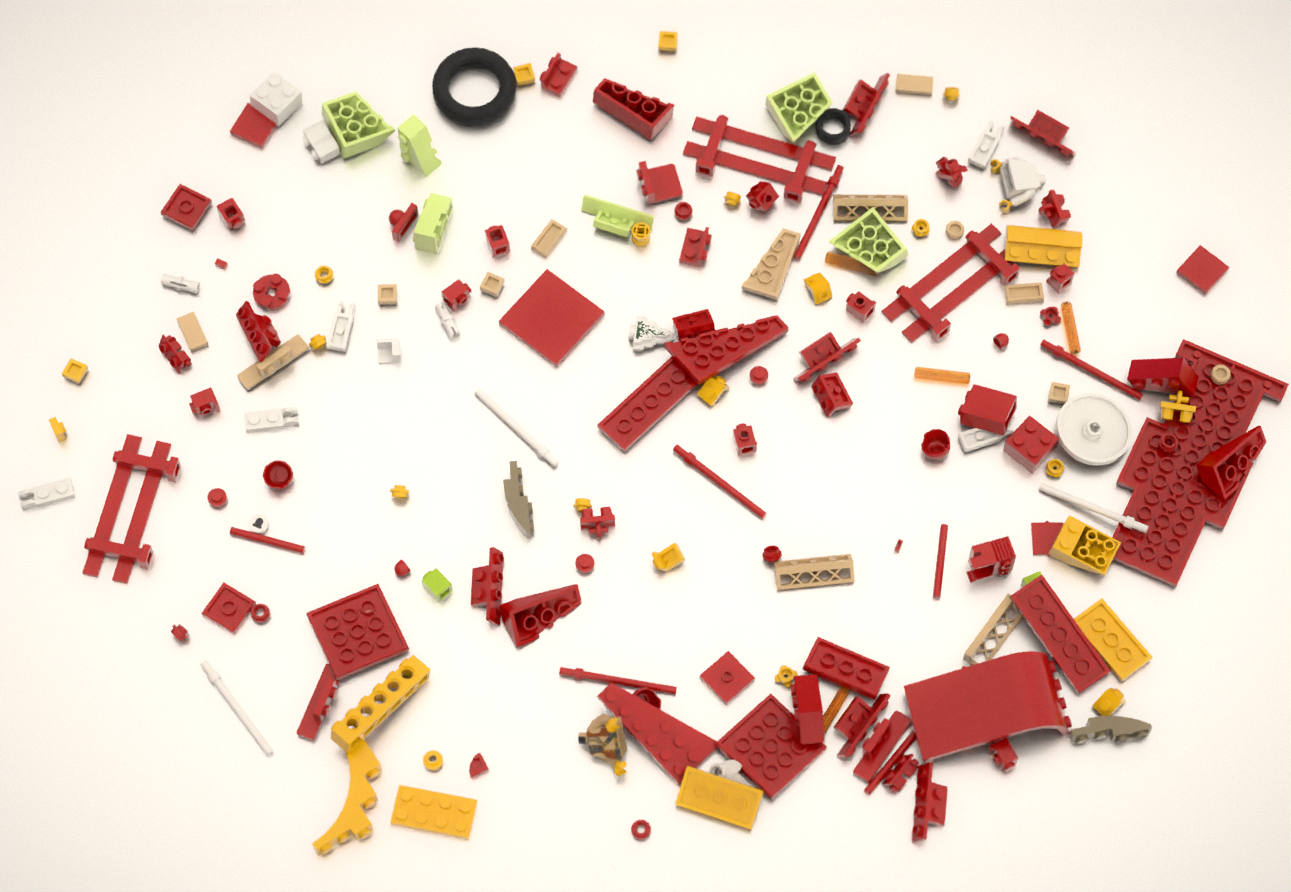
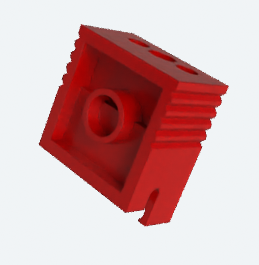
(991, 559)

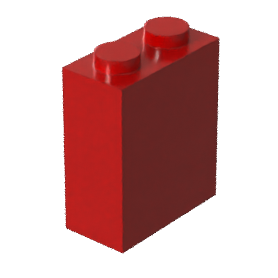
(988, 409)

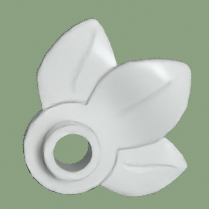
(729, 770)

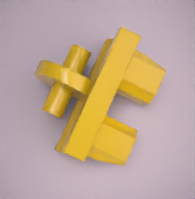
(1186, 411)

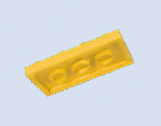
(1112, 640)
(719, 797)
(434, 812)

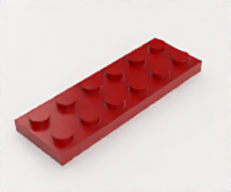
(647, 404)
(1059, 634)

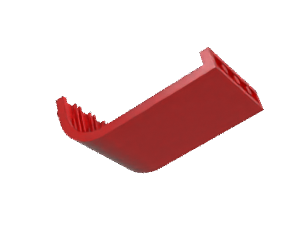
(986, 703)

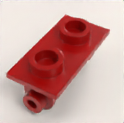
(169, 347)
(895, 778)

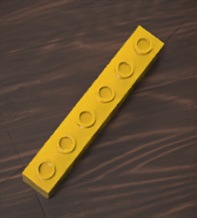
(350, 738)

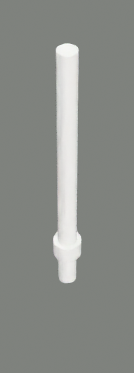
(542, 451)
(1128, 522)
(215, 678)

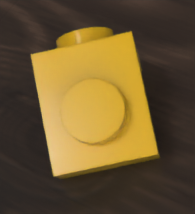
(819, 287)
(713, 389)
(668, 558)
(1109, 701)

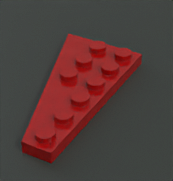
(722, 348)
(660, 734)

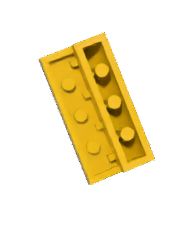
(1042, 246)

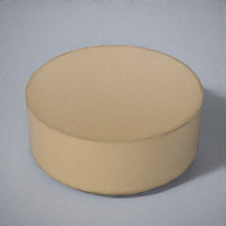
(954, 230)
(1220, 374)

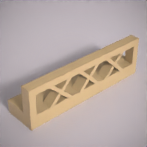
(870, 200)
(814, 564)
(988, 628)

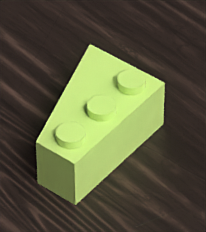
(416, 146)
(432, 223)

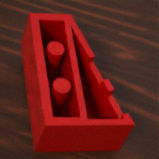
(1163, 375)
(809, 708)

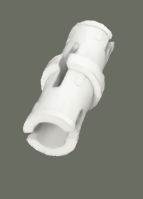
(180, 283)
(447, 320)

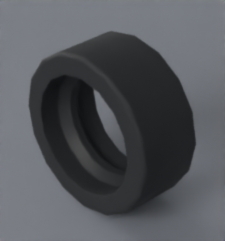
(833, 139)

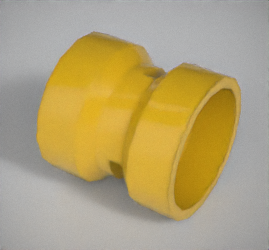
(640, 239)

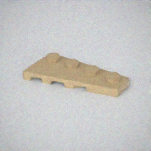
(773, 266)

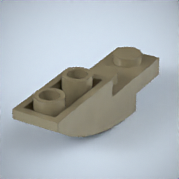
(517, 502)
(1117, 727)

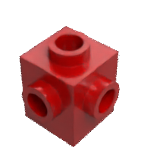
(762, 196)

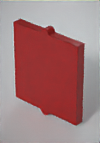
(1044, 536)

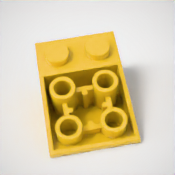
(1084, 546)

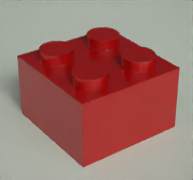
(1031, 444)

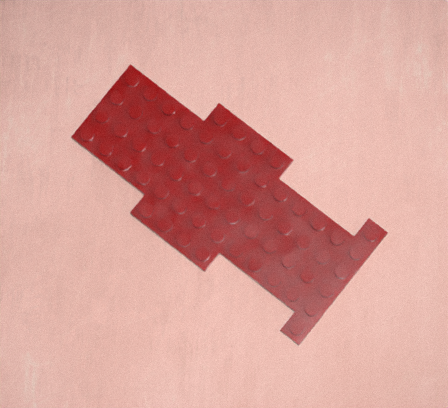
(1168, 484)

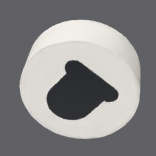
(258, 524)

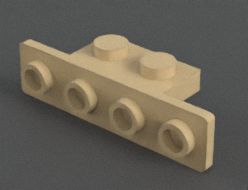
(274, 361)

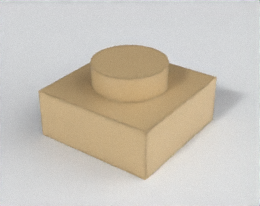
(492, 284)
(387, 294)
(1058, 393)

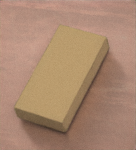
(914, 84)
(548, 238)
(1023, 293)
(192, 331)

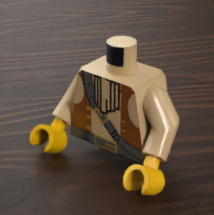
(606, 741)

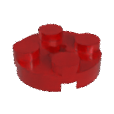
(266, 283)

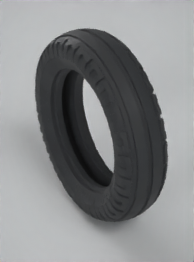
(474, 58)

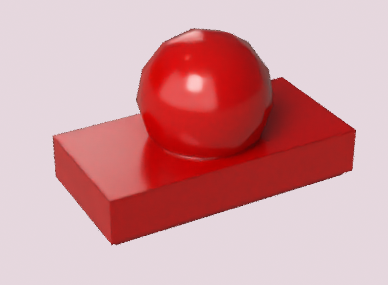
(402, 221)

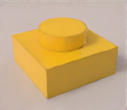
(668, 41)
(524, 74)
(74, 371)
(58, 429)

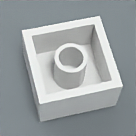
(276, 98)

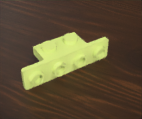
(614, 216)

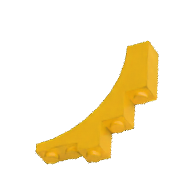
(361, 795)

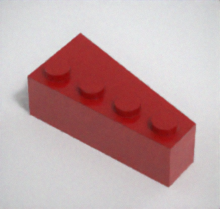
(633, 108)

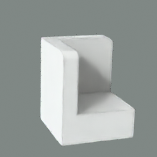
(388, 350)

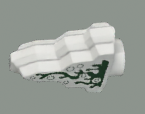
(648, 334)

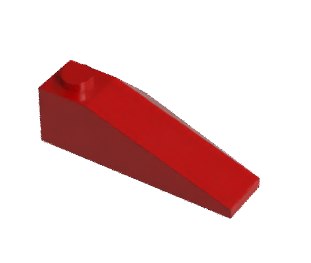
(1227, 464)
(534, 613)

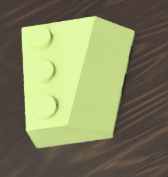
(798, 105)
(354, 124)
(871, 242)

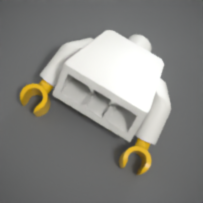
(1019, 180)

